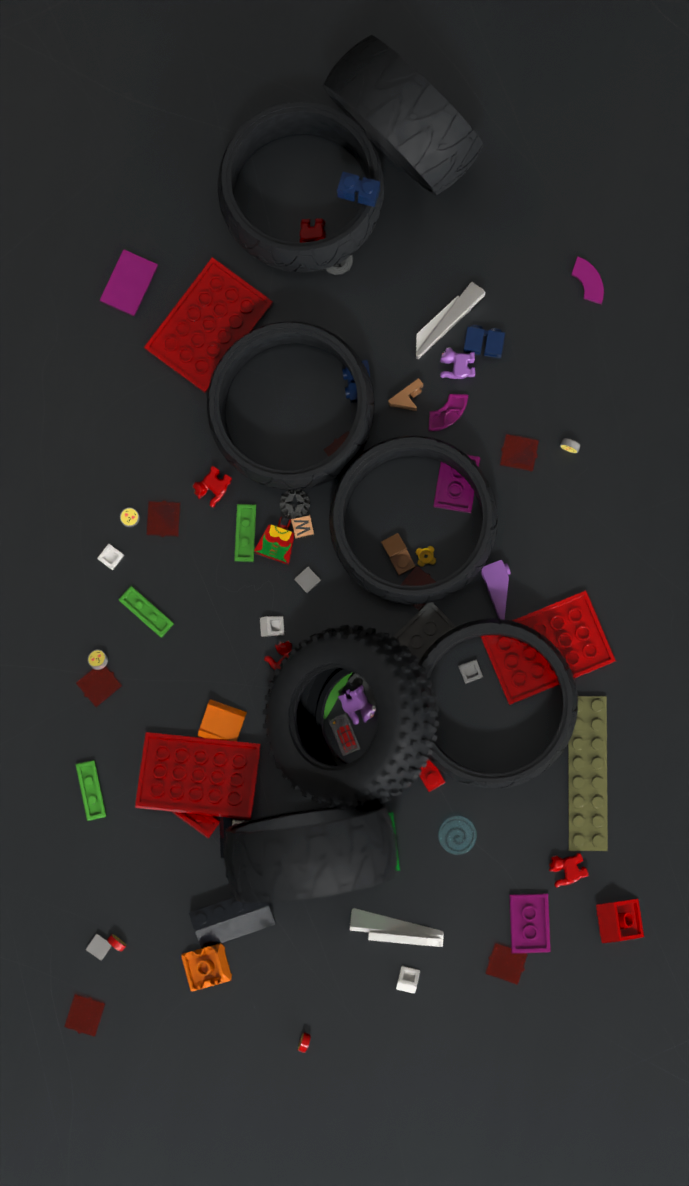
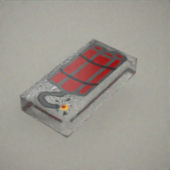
(344, 734)

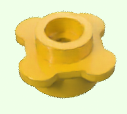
(425, 551)

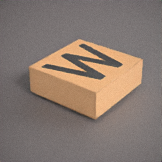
(302, 526)

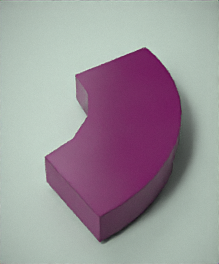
(590, 279)
(448, 413)

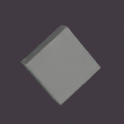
(307, 580)
(470, 671)
(98, 947)

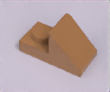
(402, 399)
(398, 554)

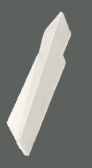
(447, 318)
(394, 930)

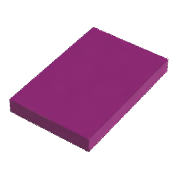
(128, 282)
(453, 490)
(529, 923)

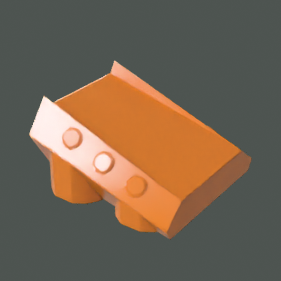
(221, 722)
(206, 967)

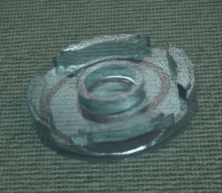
(457, 835)

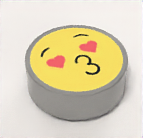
(570, 445)
(129, 517)
(97, 659)

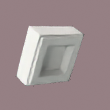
(110, 556)

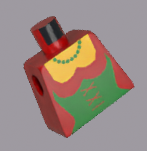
(277, 542)

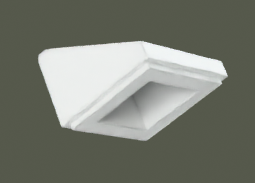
(272, 626)
(408, 979)

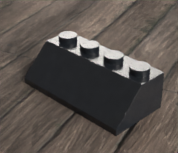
(229, 921)

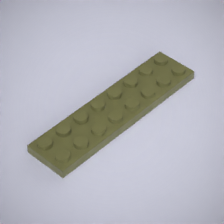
(588, 777)

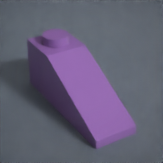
(496, 581)

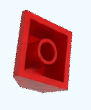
(620, 921)

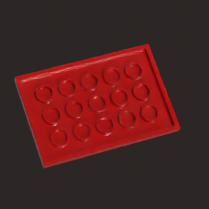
(207, 323)
(570, 627)
(198, 775)

